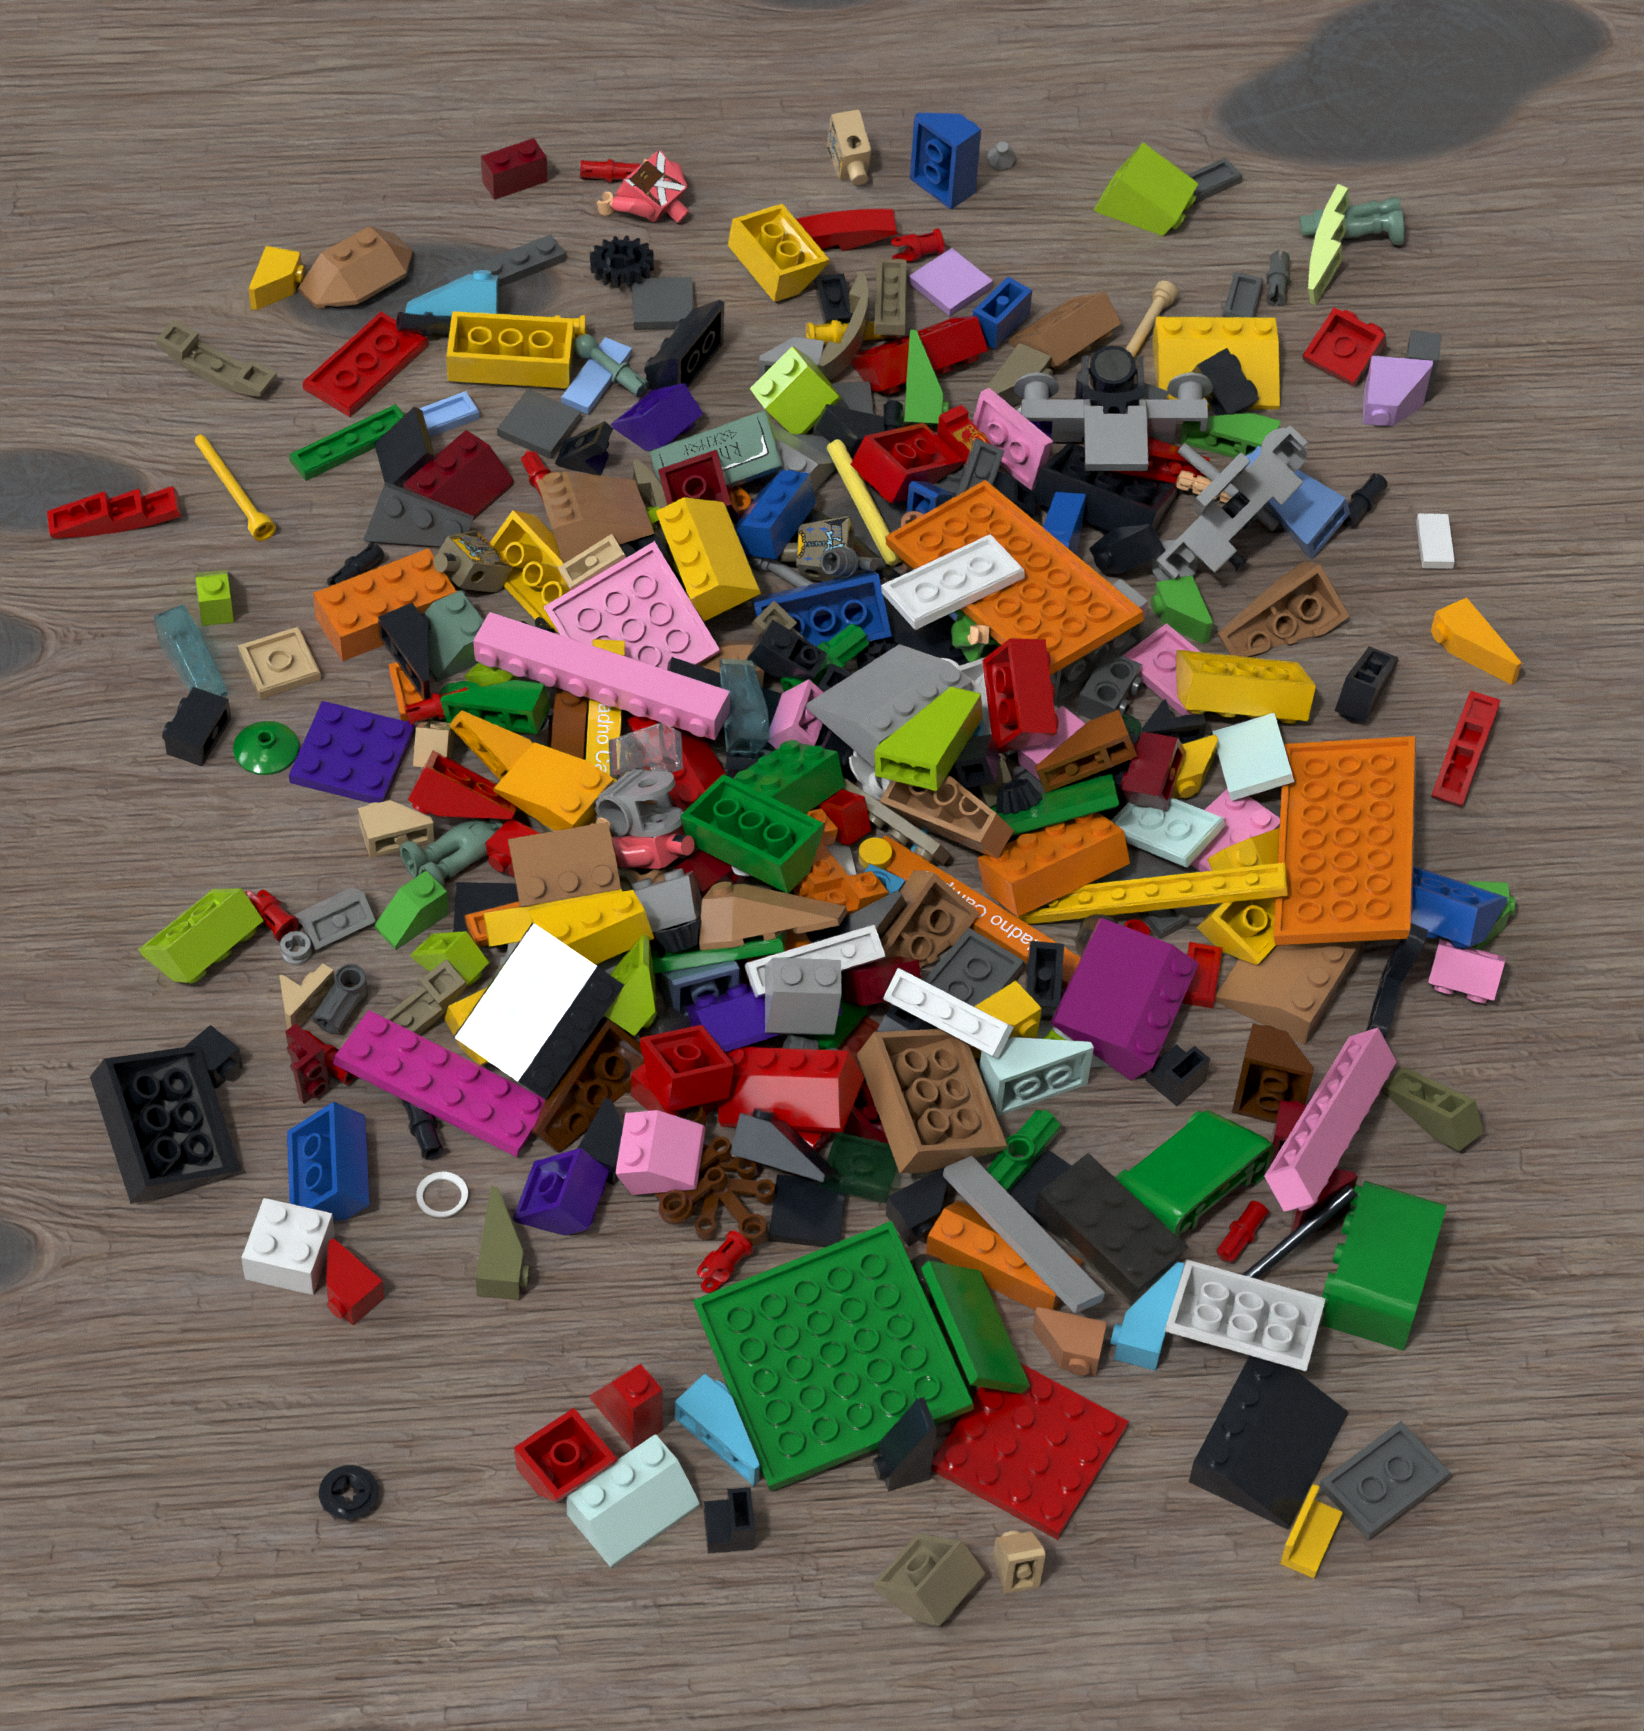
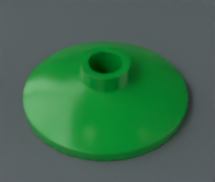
(266, 757)

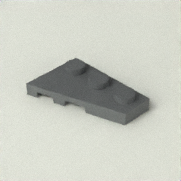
(413, 519)

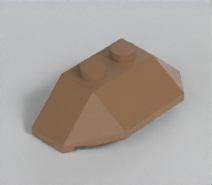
(356, 269)

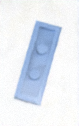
(594, 379)

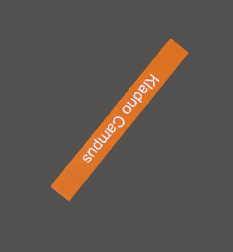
(992, 921)

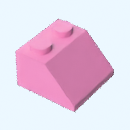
(659, 1152)

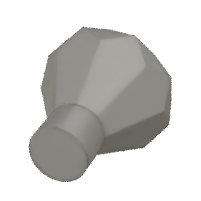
(1001, 156)

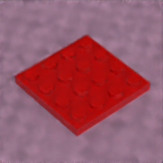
(1031, 1450)

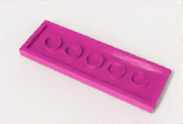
(440, 1082)

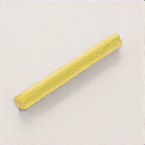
(862, 500)

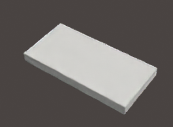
(952, 581)

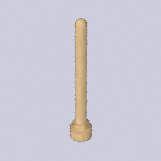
(1162, 297)

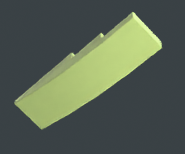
(1327, 248)

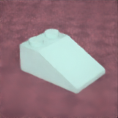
(1034, 1071)

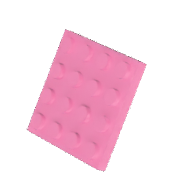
(637, 604)

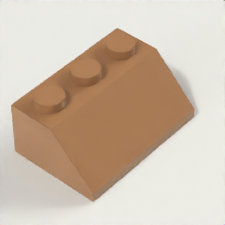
(1070, 328)
(564, 864)

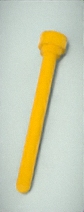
(259, 524)

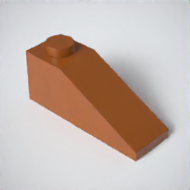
(1088, 751)

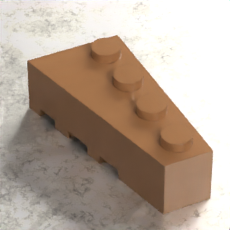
(950, 813)

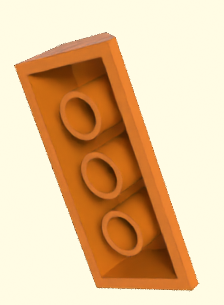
(968, 1241)

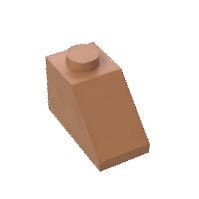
(1070, 1339)

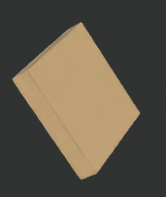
(279, 662)

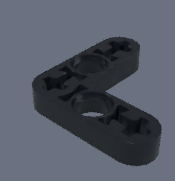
(1392, 977)

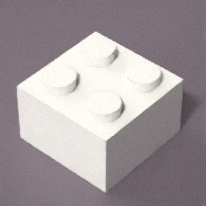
(288, 1246)

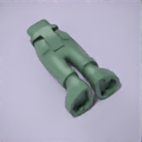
(1364, 220)
(465, 838)

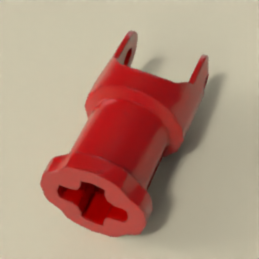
(919, 245)
(273, 914)
(723, 1260)

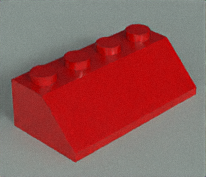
(944, 344)
(699, 765)
(799, 1085)

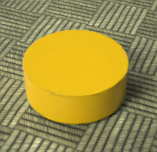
(875, 852)

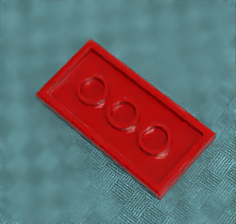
(364, 364)

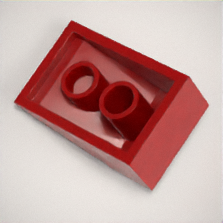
(904, 455)
(456, 792)

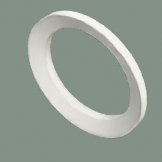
(438, 1176)

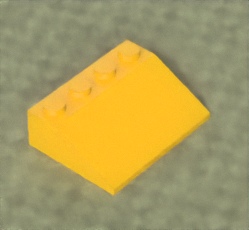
(1187, 341)

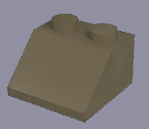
(930, 1578)

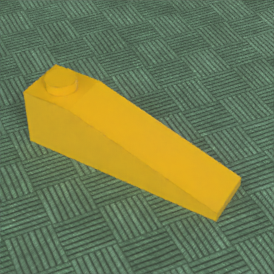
(511, 924)

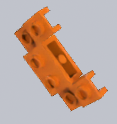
(830, 882)

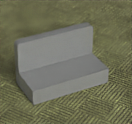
(336, 917)

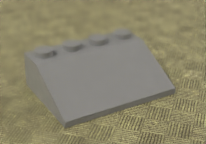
(884, 697)

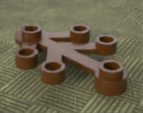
(685, 1199)
(746, 1221)

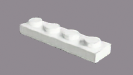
(852, 948)
(948, 1013)

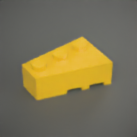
(596, 925)

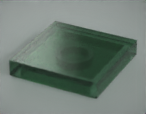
(863, 1167)

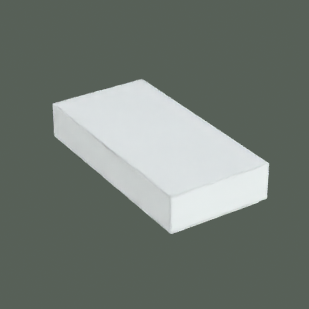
(1435, 541)

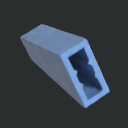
(1309, 513)

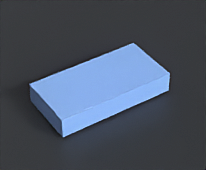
(450, 413)

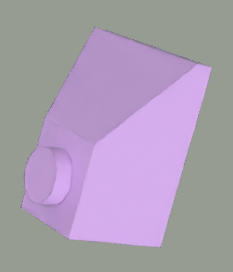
(1394, 389)

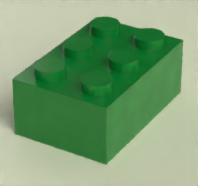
(796, 775)

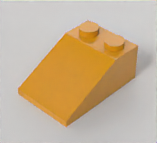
(554, 787)

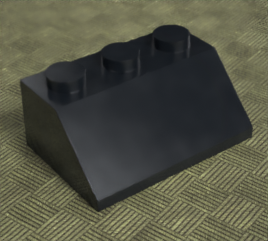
(688, 348)

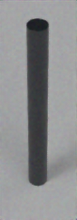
(1301, 1233)

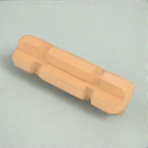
(1186, 481)

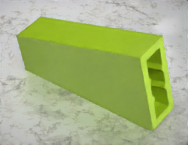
(930, 741)

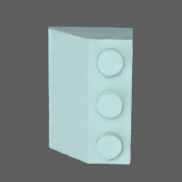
(632, 1501)

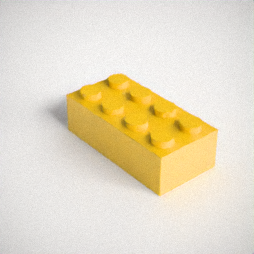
(510, 349)

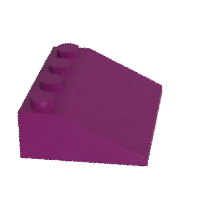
(1125, 996)

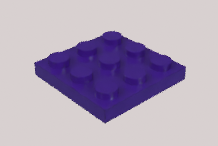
(352, 753)

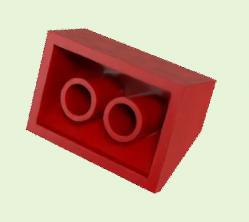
(1020, 694)

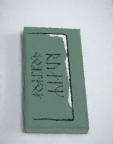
(743, 445)

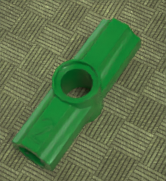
(840, 650)
(1029, 1142)

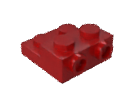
(1345, 346)

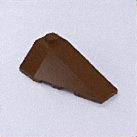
(596, 1073)

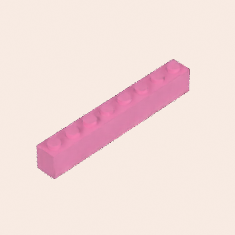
(602, 676)
(1330, 1120)

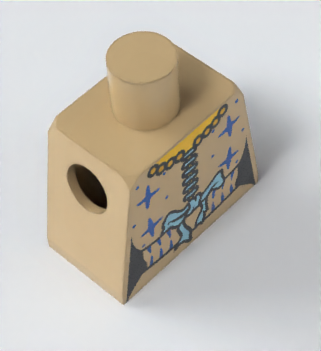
(853, 156)

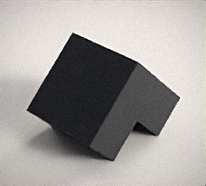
(1179, 1073)
(730, 1522)

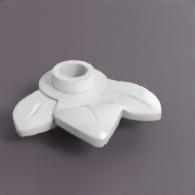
(865, 774)

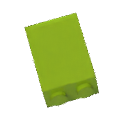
(1148, 192)

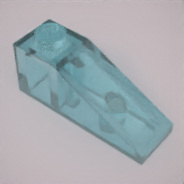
(188, 651)
(748, 720)

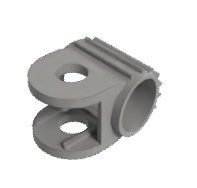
(628, 816)

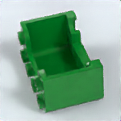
(1381, 1264)

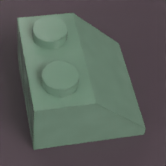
(451, 635)

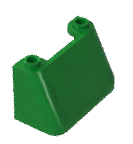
(1197, 1169)

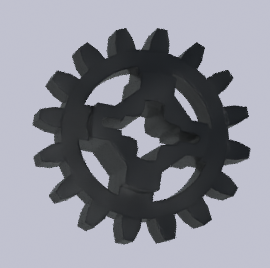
(621, 261)

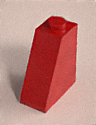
(632, 1405)

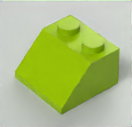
(795, 391)
(637, 999)

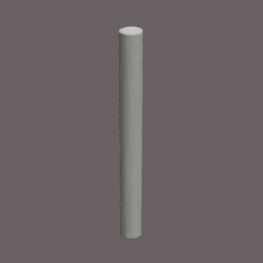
(1211, 473)

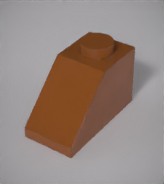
(570, 723)

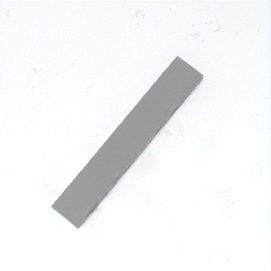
(1023, 1234)

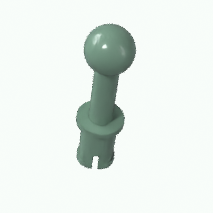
(587, 347)

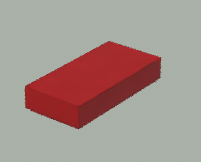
(1204, 982)

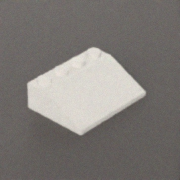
(1245, 1315)

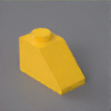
(275, 277)
(1195, 766)

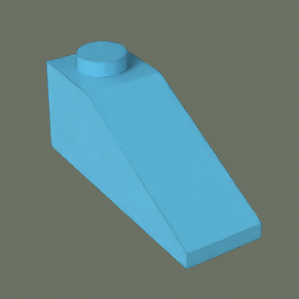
(467, 294)
(1144, 1324)
(713, 1418)

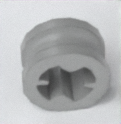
(304, 952)

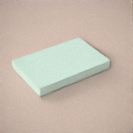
(1253, 756)
(1172, 833)

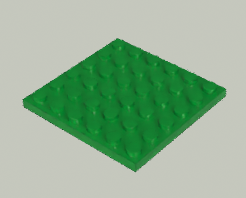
(830, 1354)

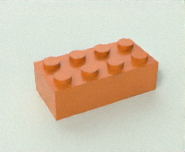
(352, 607)
(1053, 862)

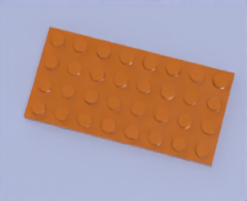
(1055, 600)
(1347, 841)

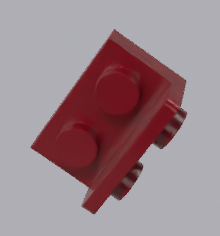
(307, 1064)

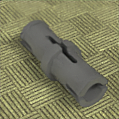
(1278, 278)

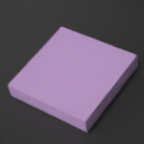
(950, 281)

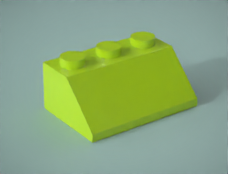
(202, 935)

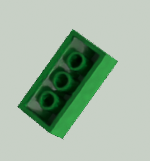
(754, 832)

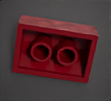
(463, 476)

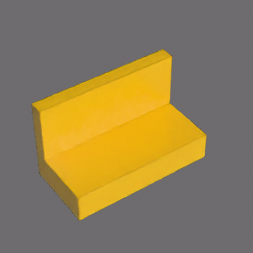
(1310, 1535)

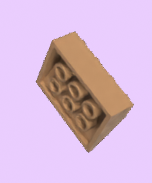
(590, 509)
(1290, 985)
(929, 1098)

